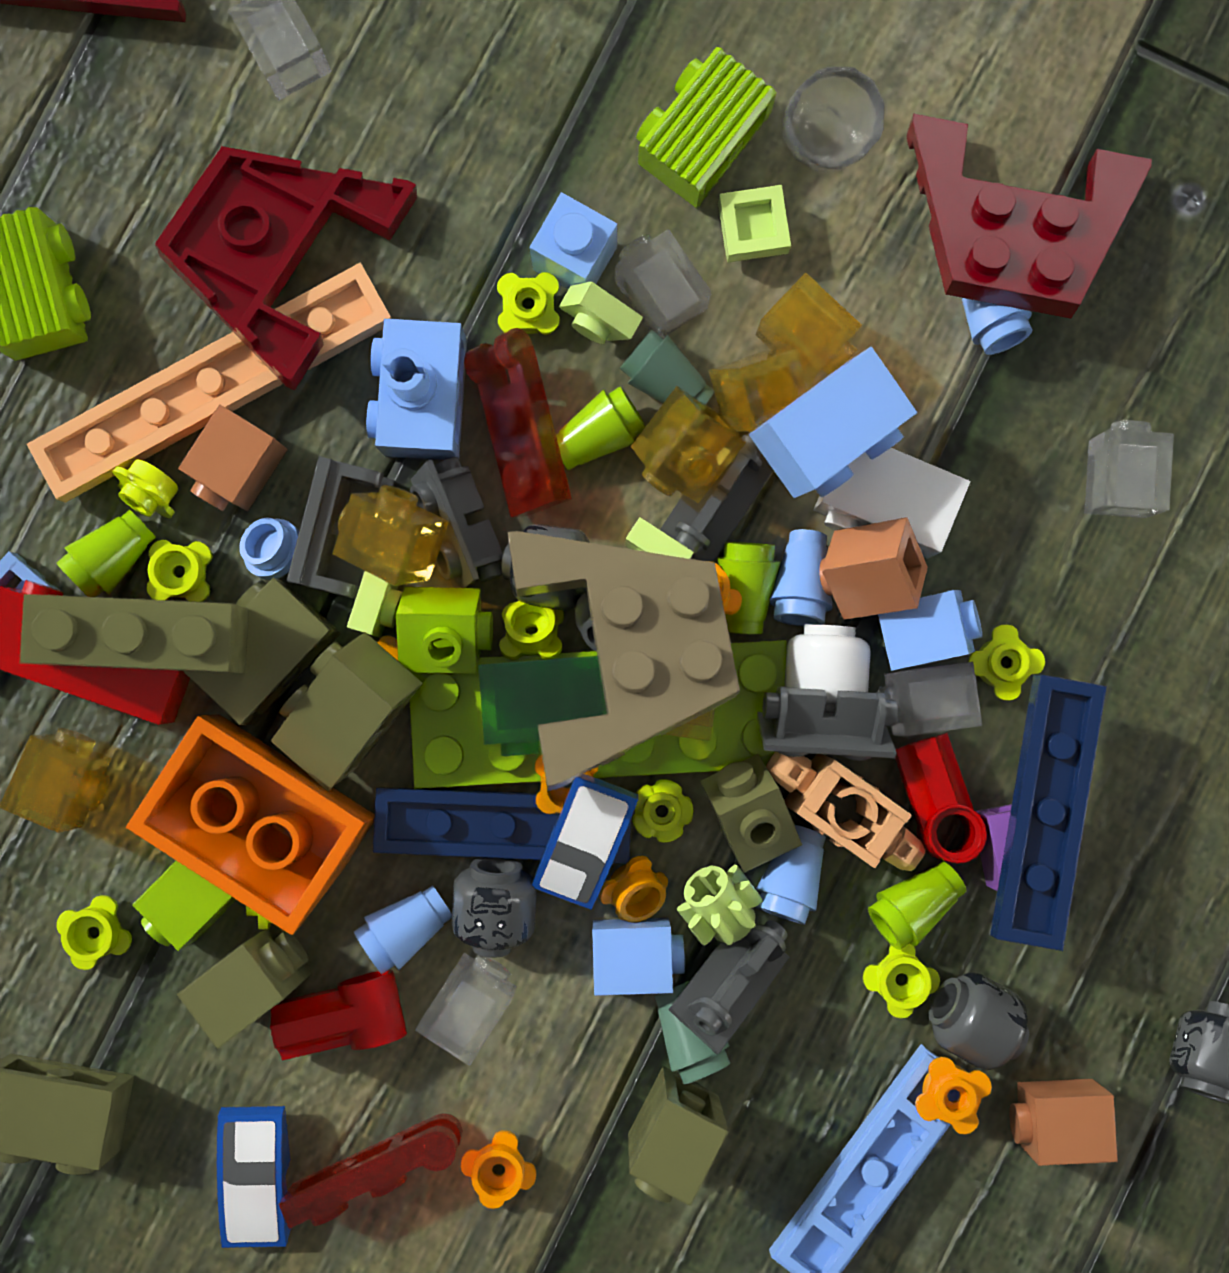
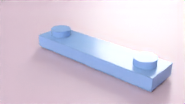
(863, 1178)

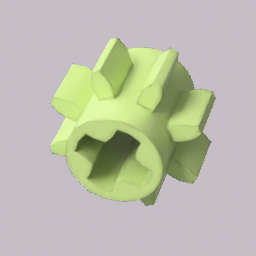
(719, 904)

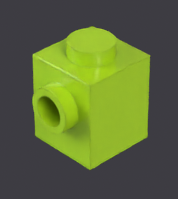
(442, 629)

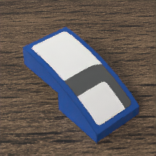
(585, 840)
(252, 1176)

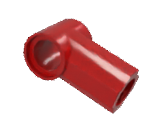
(937, 791)
(358, 1013)

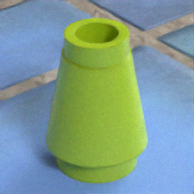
(600, 428)
(106, 554)
(753, 574)
(916, 905)

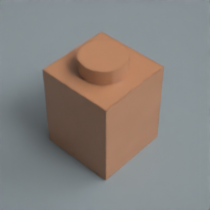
(231, 460)
(874, 569)
(1065, 1122)

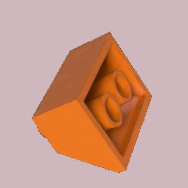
(250, 821)

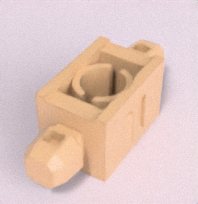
(878, 834)

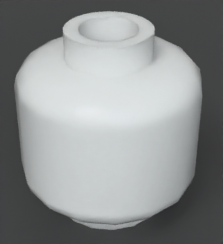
(828, 660)

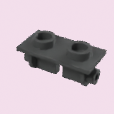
(710, 523)
(466, 550)
(797, 725)
(731, 984)

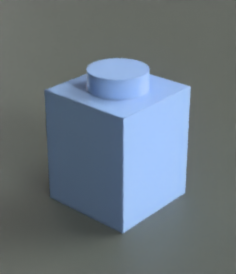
(573, 243)
(932, 632)
(635, 956)

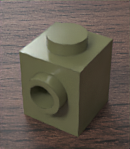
(751, 812)

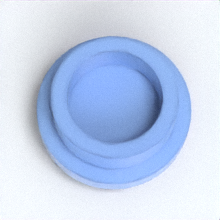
(269, 547)

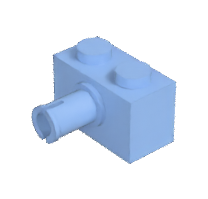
(418, 389)
(833, 425)

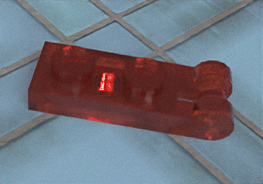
(519, 423)
(373, 1169)

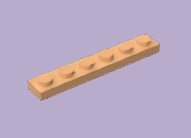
(189, 391)

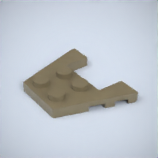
(655, 638)

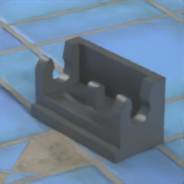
(330, 492)

